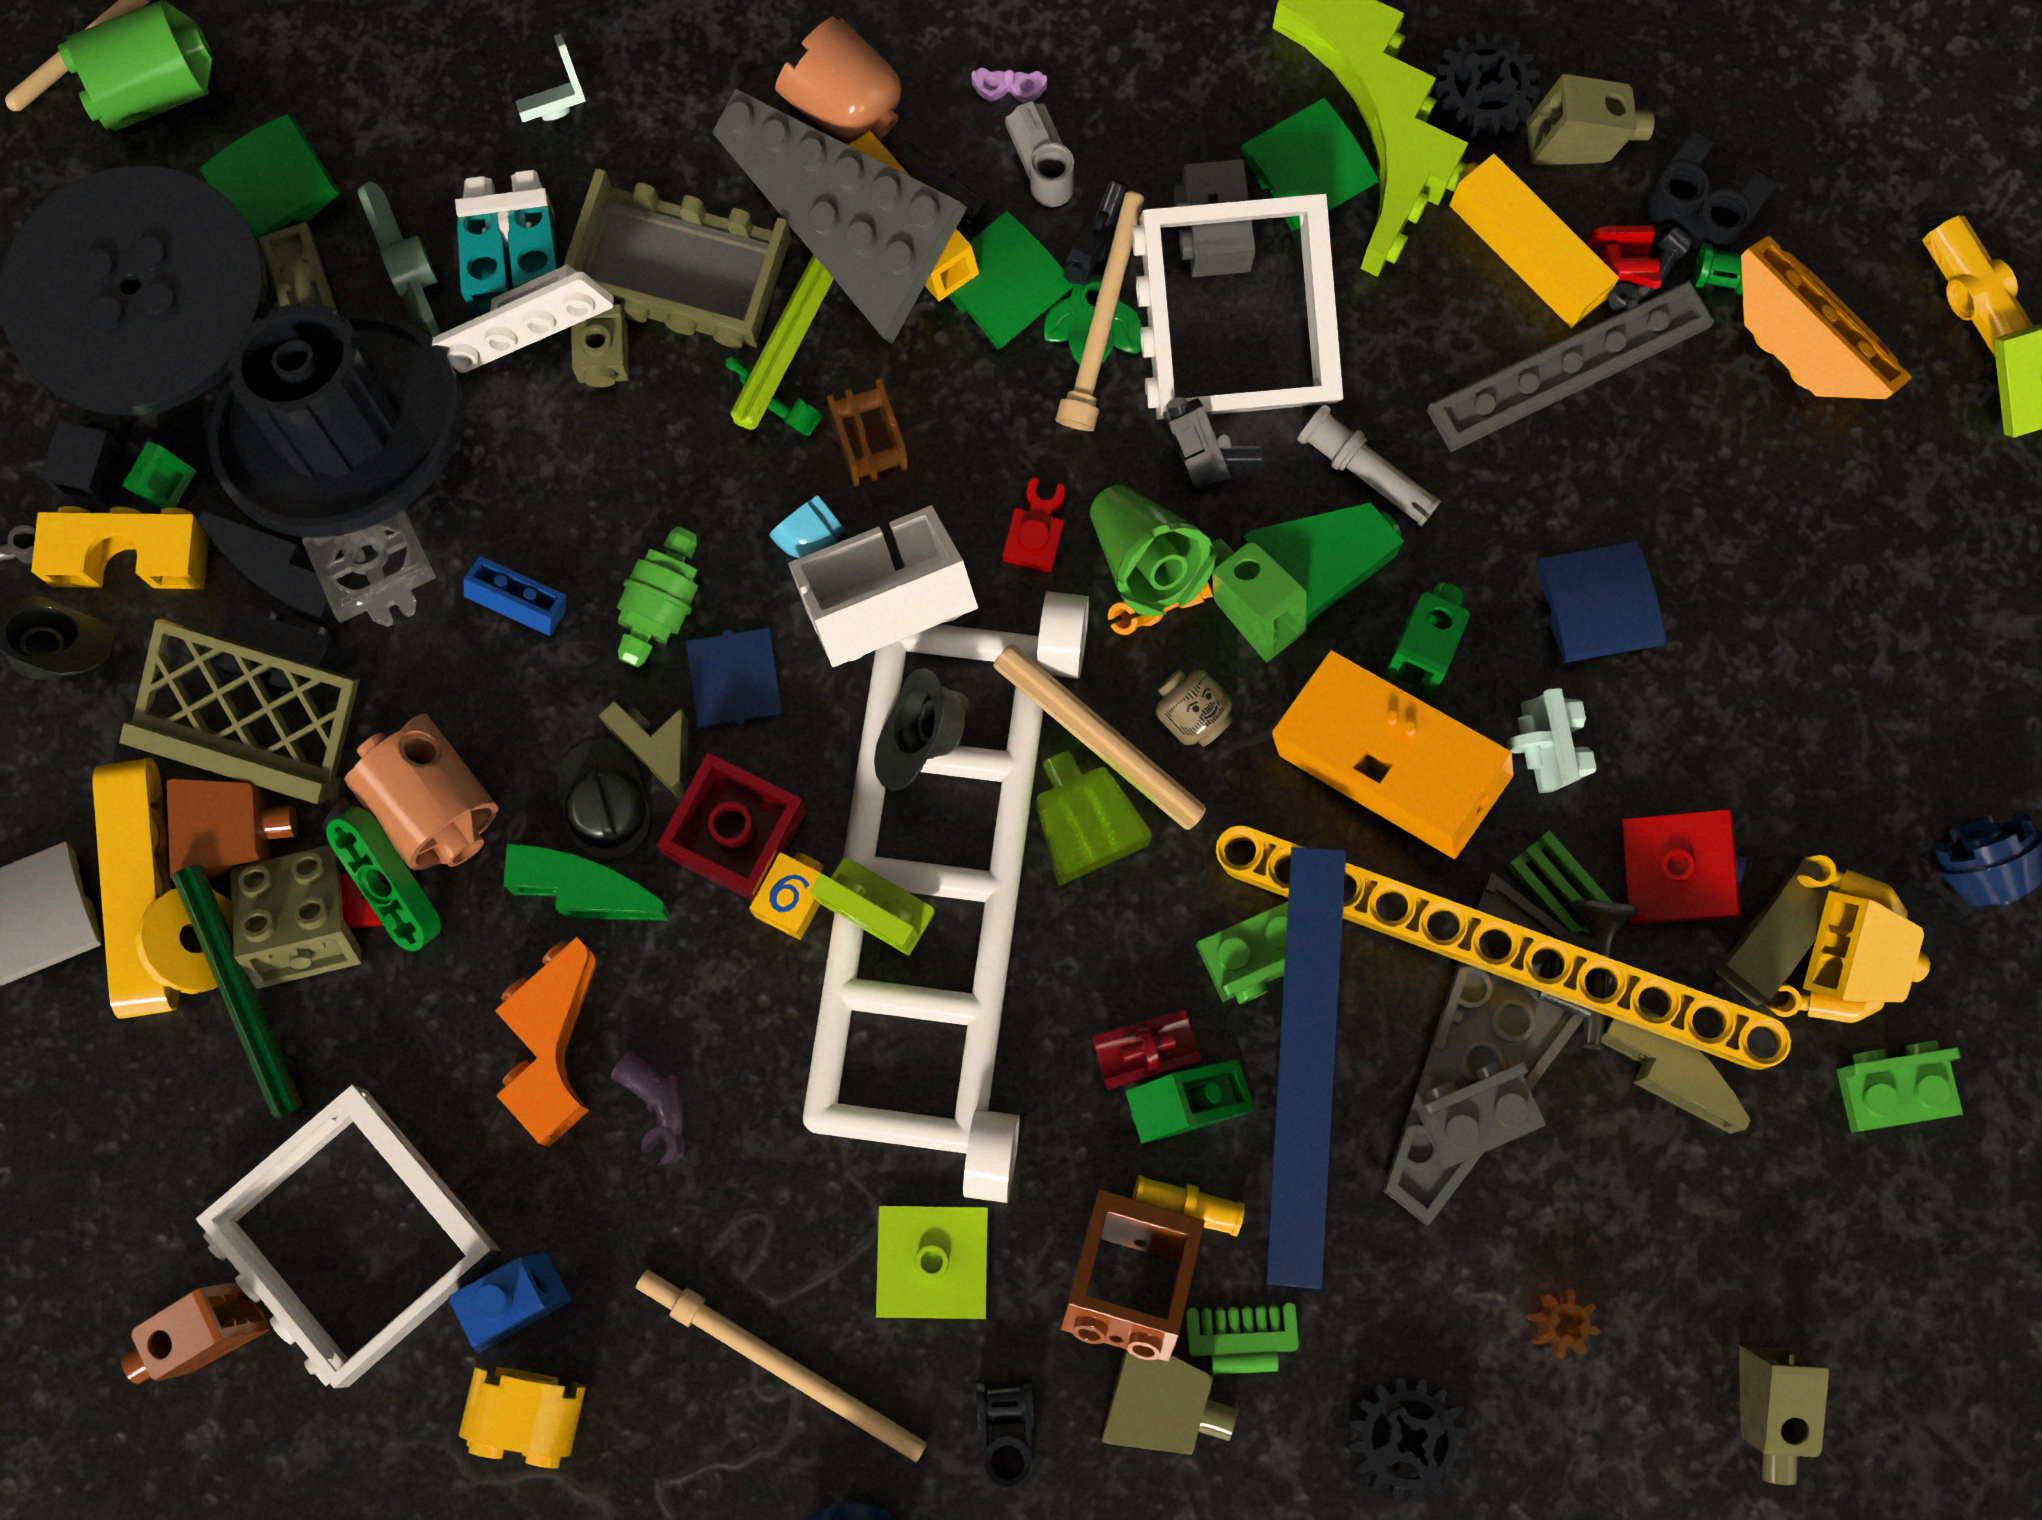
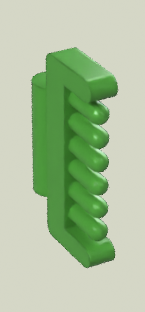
(1247, 1350)

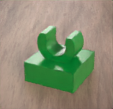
(159, 477)

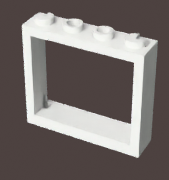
(1319, 299)
(262, 1282)

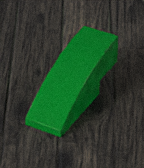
(579, 885)

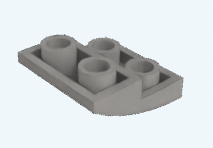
(43, 913)

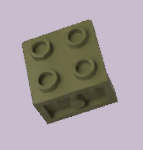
(291, 918)

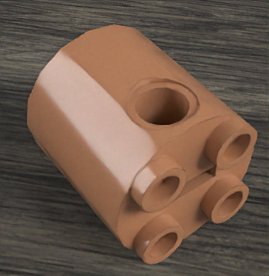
(422, 795)

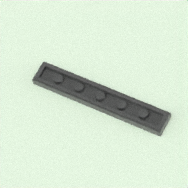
(1569, 366)

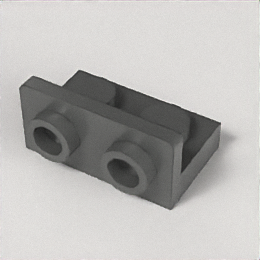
(1480, 1115)

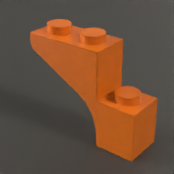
(544, 1017)

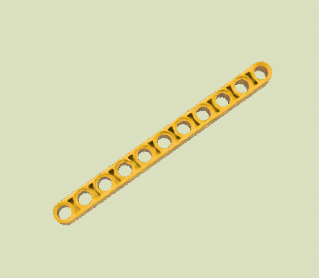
(1517, 965)

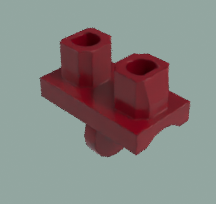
(1146, 1049)

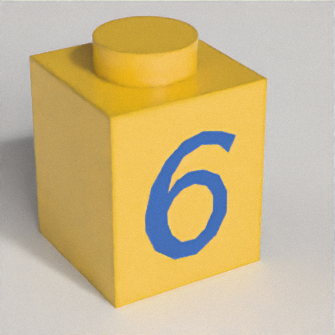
(786, 896)

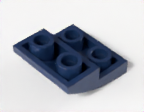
(1601, 601)

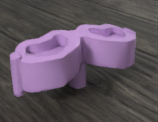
(997, 83)

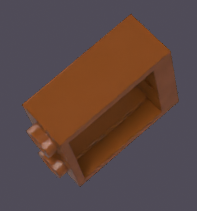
(1146, 1230)

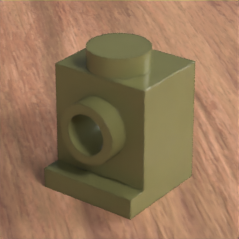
(606, 363)

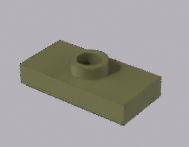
(296, 267)

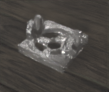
(383, 590)

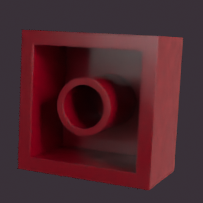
(731, 826)

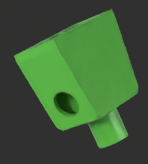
(1258, 597)

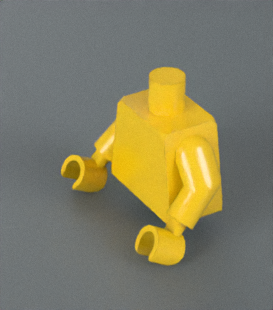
(1861, 950)

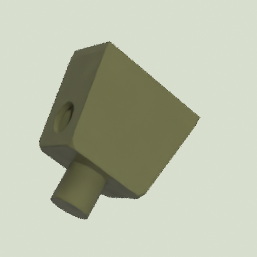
(1585, 122)
(1164, 1407)
(1782, 1407)

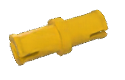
(1216, 1211)

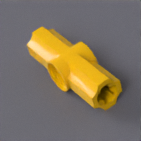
(1977, 285)

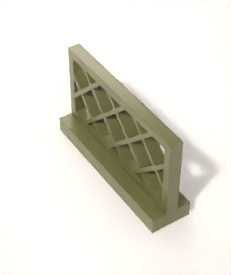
(232, 756)

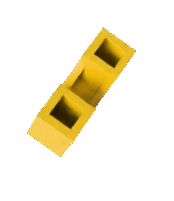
(77, 545)

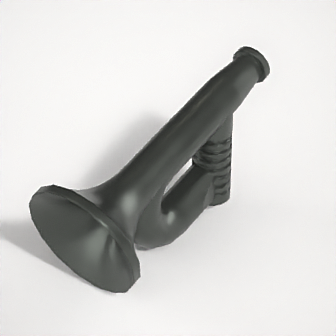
(1603, 922)

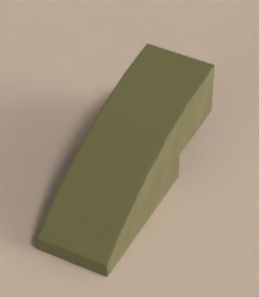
(1777, 936)
(1677, 1073)

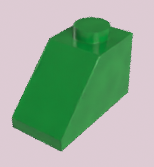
(1189, 1100)

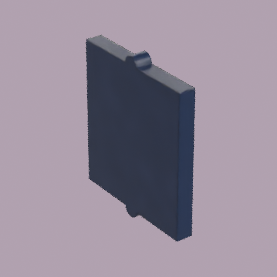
(734, 678)

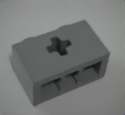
(1215, 246)

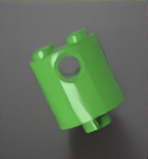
(139, 64)

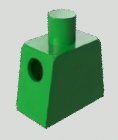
(1428, 642)

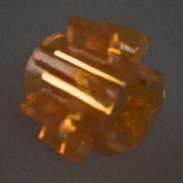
(1578, 1328)

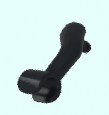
(1674, 245)

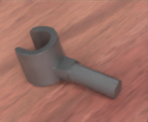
(15, 539)

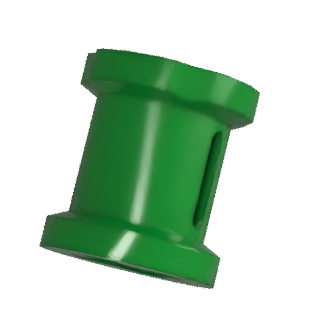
(1718, 268)

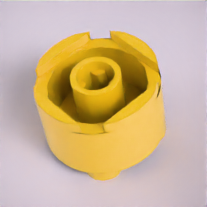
(521, 1415)

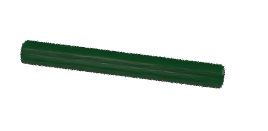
(237, 991)

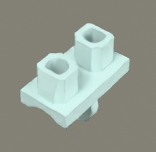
(1549, 742)

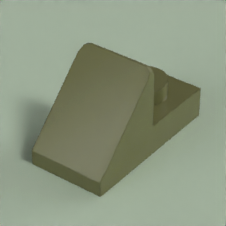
(661, 753)

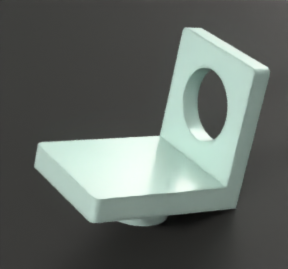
(555, 101)

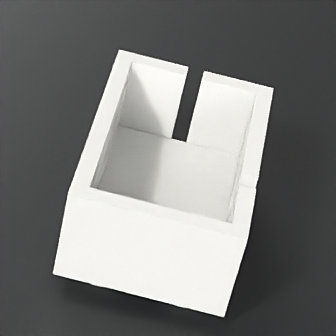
(866, 604)

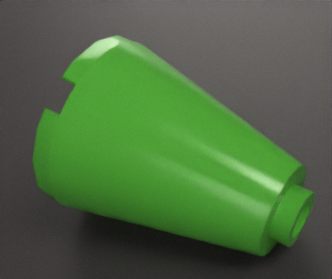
(1150, 550)

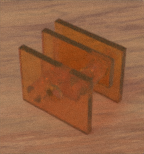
(852, 407)

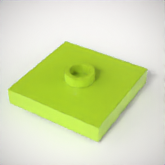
(2020, 380)
(932, 1262)

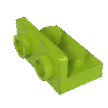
(874, 904)

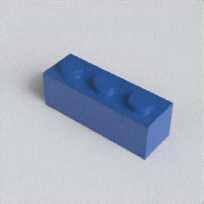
(514, 595)

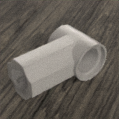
(1042, 153)

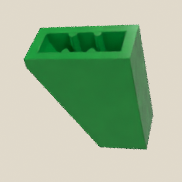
(1331, 551)

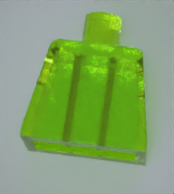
(1086, 819)

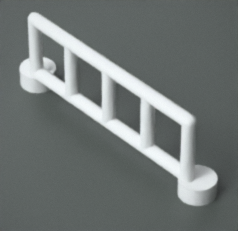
(984, 1135)

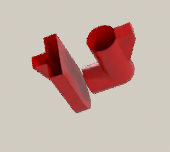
(1626, 253)

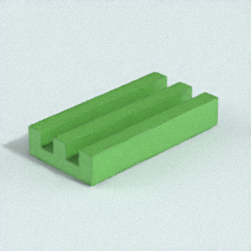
(1569, 866)

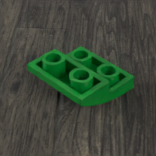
(1310, 157)
(272, 176)
(1013, 281)

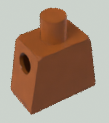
(223, 825)
(193, 1333)

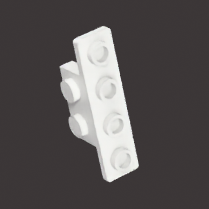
(524, 317)

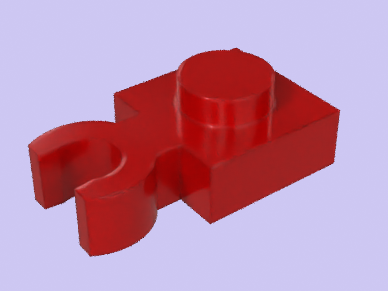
(1034, 533)

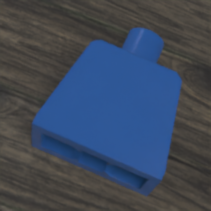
(508, 1300)

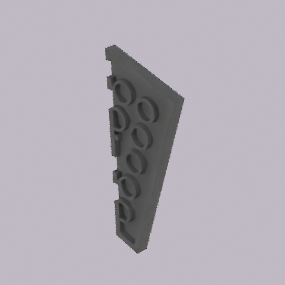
(855, 214)
(1479, 1025)

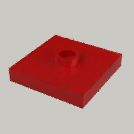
(1681, 867)

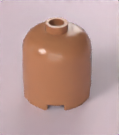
(842, 84)

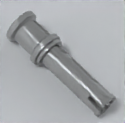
(1349, 451)

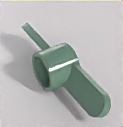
(404, 259)

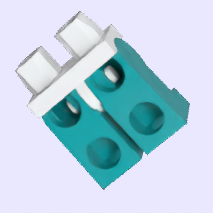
(501, 226)

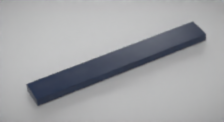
(1306, 1068)

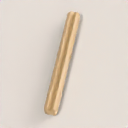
(1099, 736)

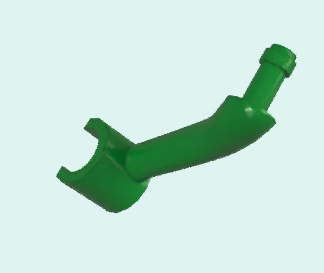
(800, 416)

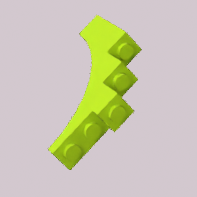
(1394, 99)

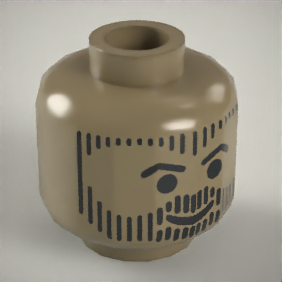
(1194, 707)

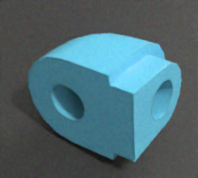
(808, 529)

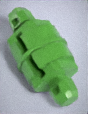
(657, 596)

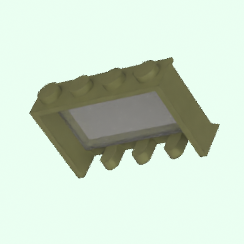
(679, 261)

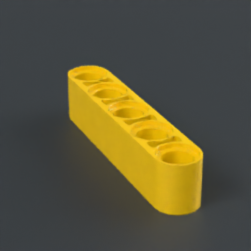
(131, 878)

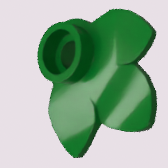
(1072, 319)

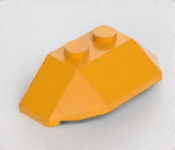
(1813, 329)

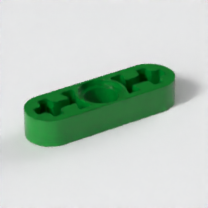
(363, 851)

